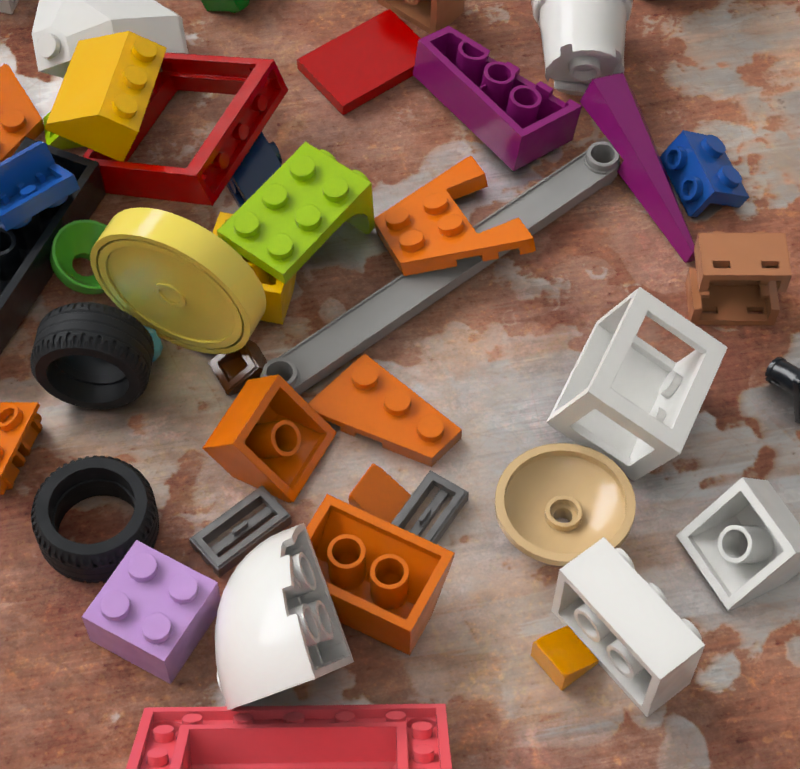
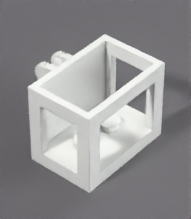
(630, 395)

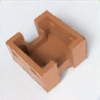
(737, 276)

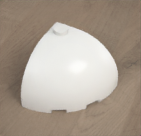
(276, 622)

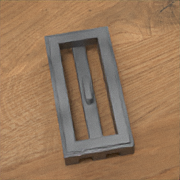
(448, 515)
(232, 516)

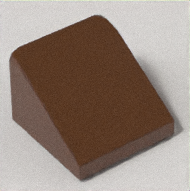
(238, 367)

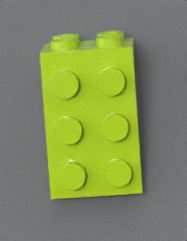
(299, 212)

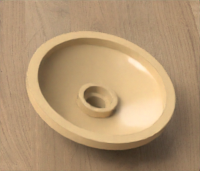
(566, 484)

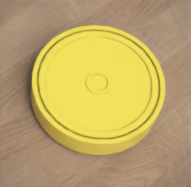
(178, 280)

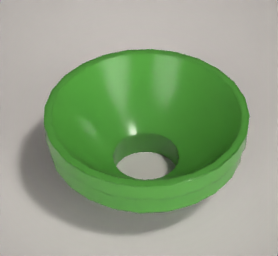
(74, 242)

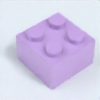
(152, 611)

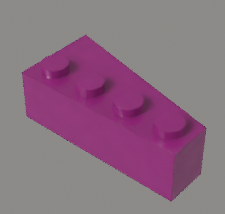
(493, 100)

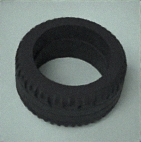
(92, 355)
(81, 481)

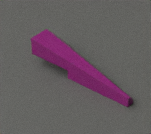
(619, 117)

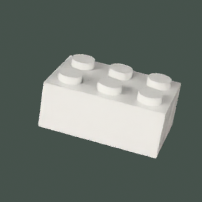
(627, 625)

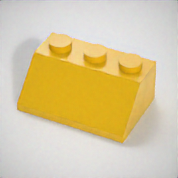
(106, 92)

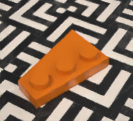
(382, 408)

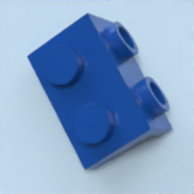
(702, 173)
(31, 184)

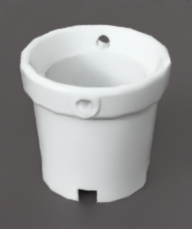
(581, 40)

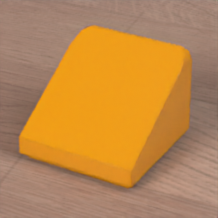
(563, 656)

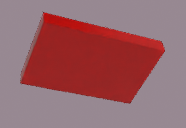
(362, 61)

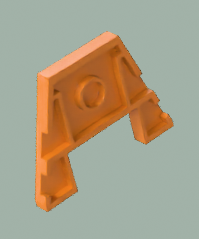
(432, 232)

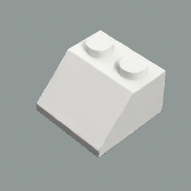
(744, 542)

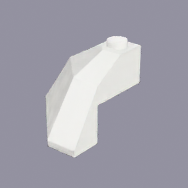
(65, 22)

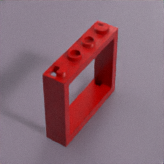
(258, 93)

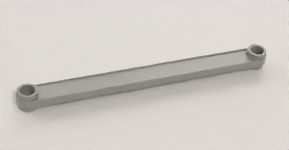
(411, 294)

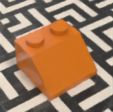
(270, 438)

